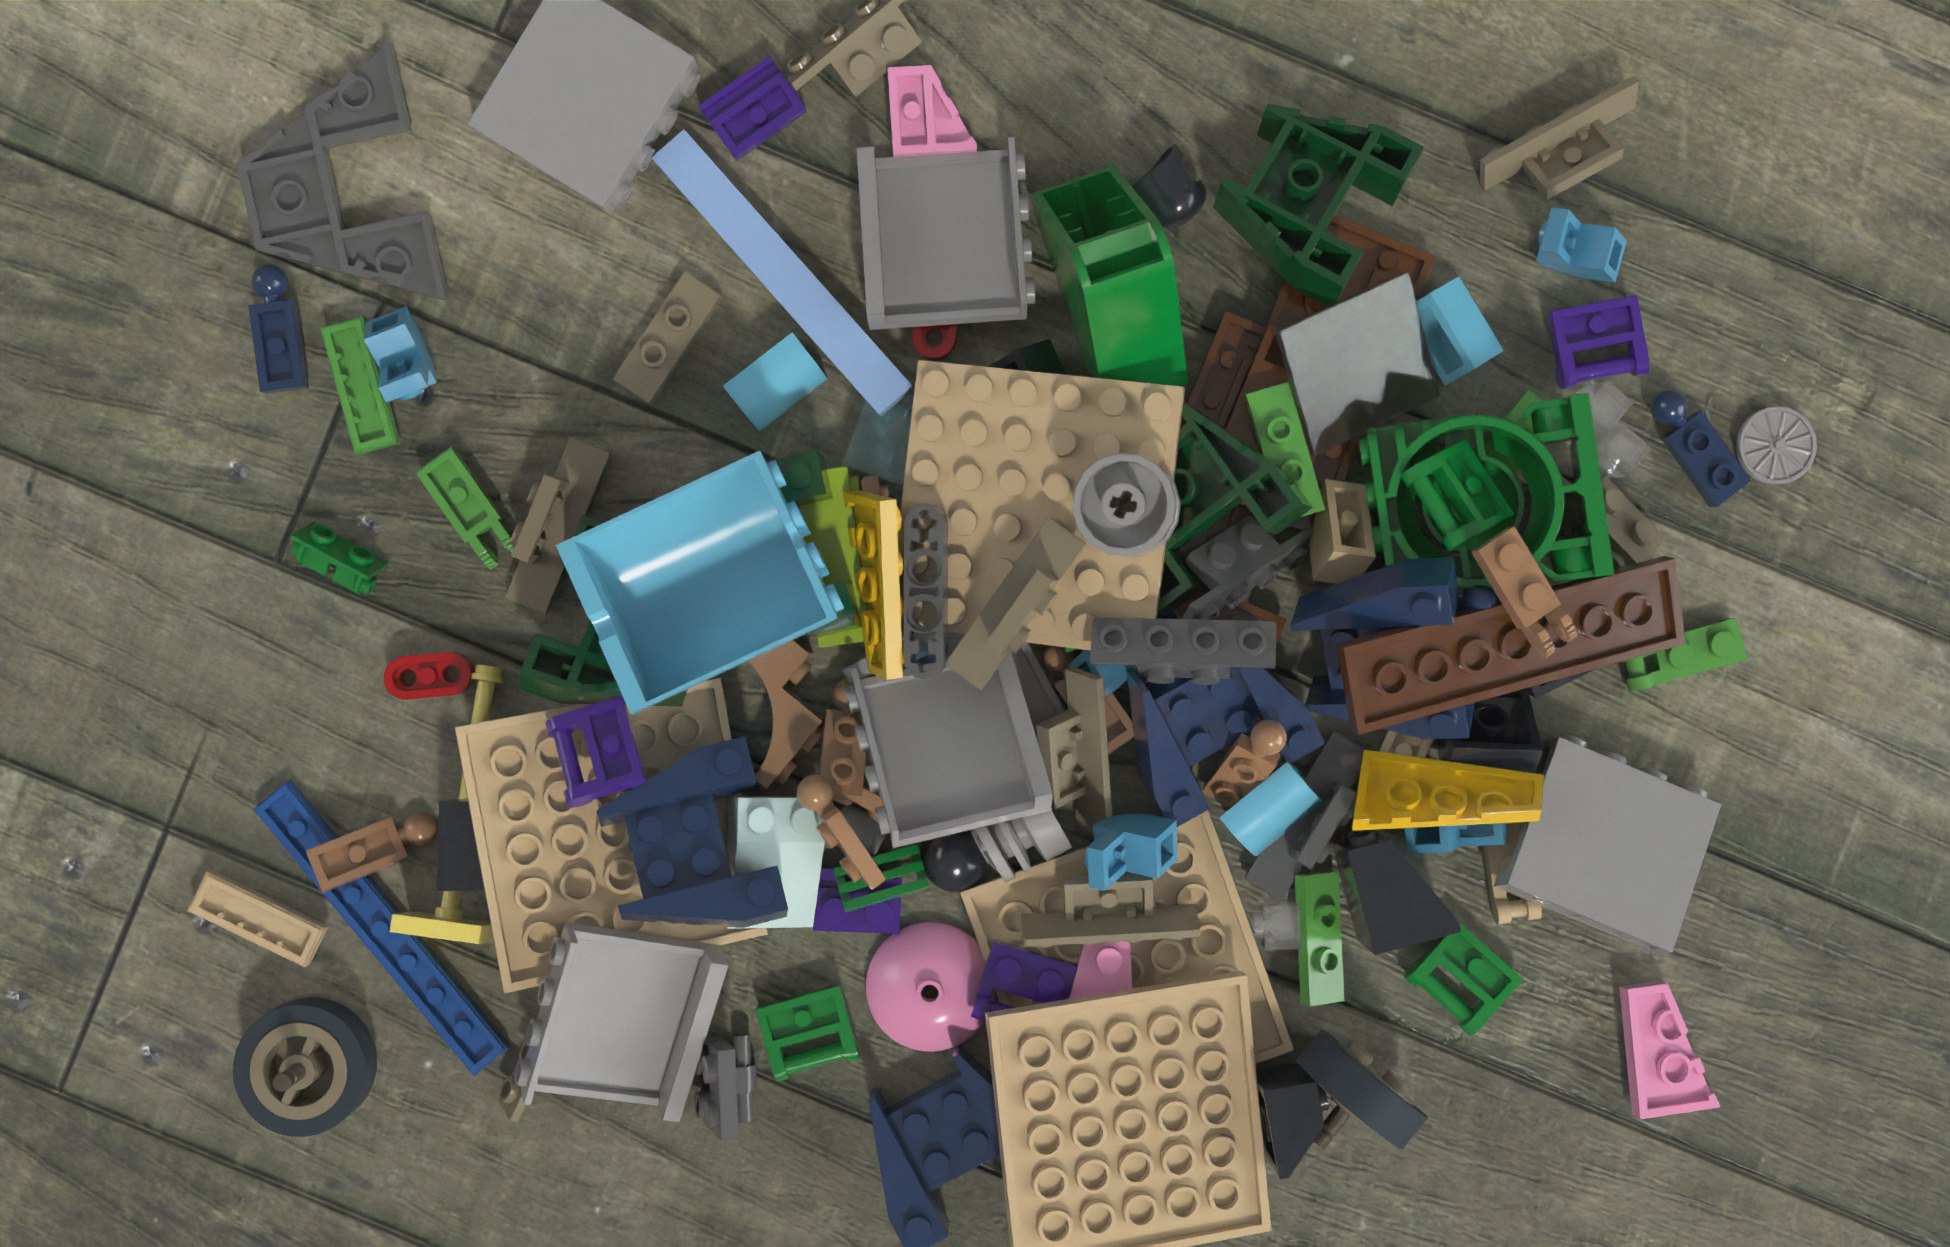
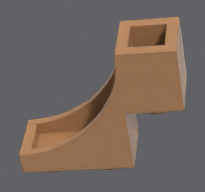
(793, 720)

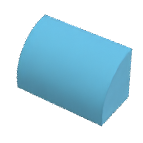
(1455, 331)
(775, 382)
(1271, 809)

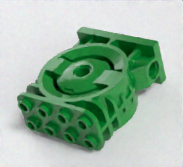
(1401, 446)

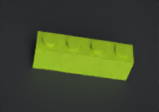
(829, 532)

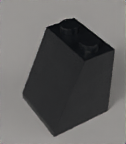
(1387, 895)

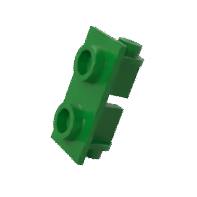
(320, 547)

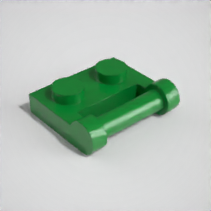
(1467, 489)
(1475, 968)
(804, 1019)

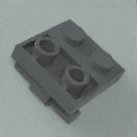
(726, 1084)

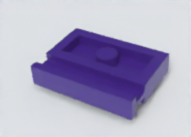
(752, 108)
(876, 918)

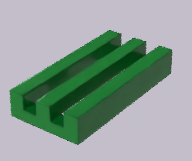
(890, 893)

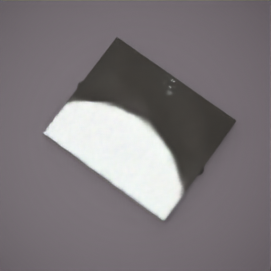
(1358, 363)

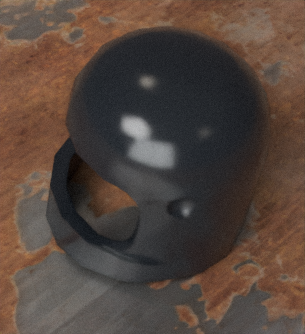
(1171, 191)

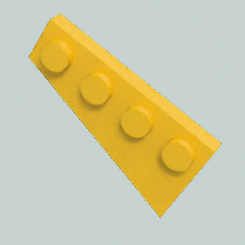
(878, 580)
(1432, 793)

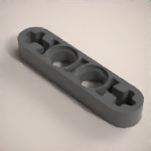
(917, 591)

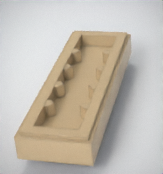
(258, 918)

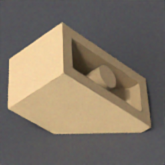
(1342, 533)

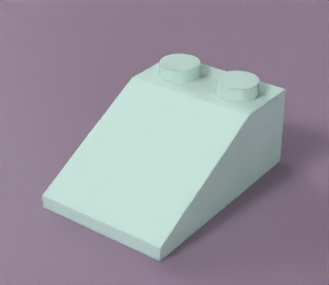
(780, 833)

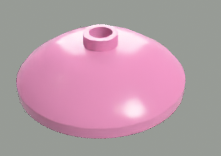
(919, 957)

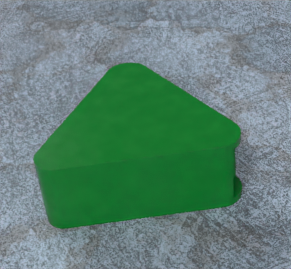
(1114, 277)

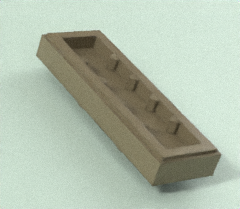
(667, 337)

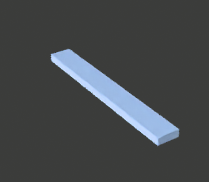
(782, 273)

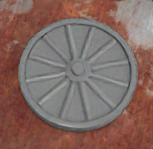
(1776, 445)

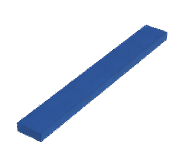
(402, 955)

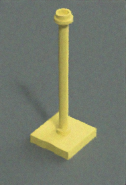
(448, 920)

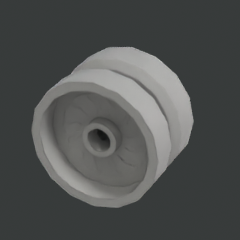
(1100, 498)

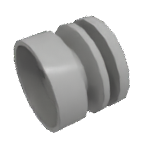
(1013, 837)

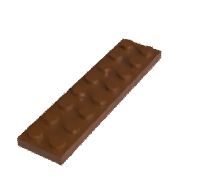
(1444, 667)

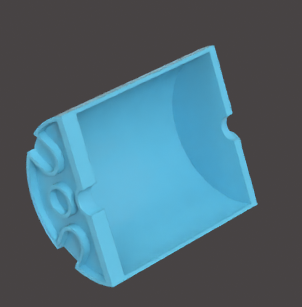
(700, 581)

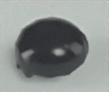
(953, 861)

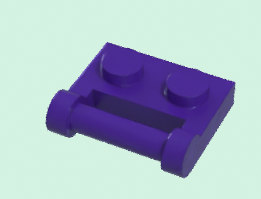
(1596, 327)
(609, 746)
(1024, 975)

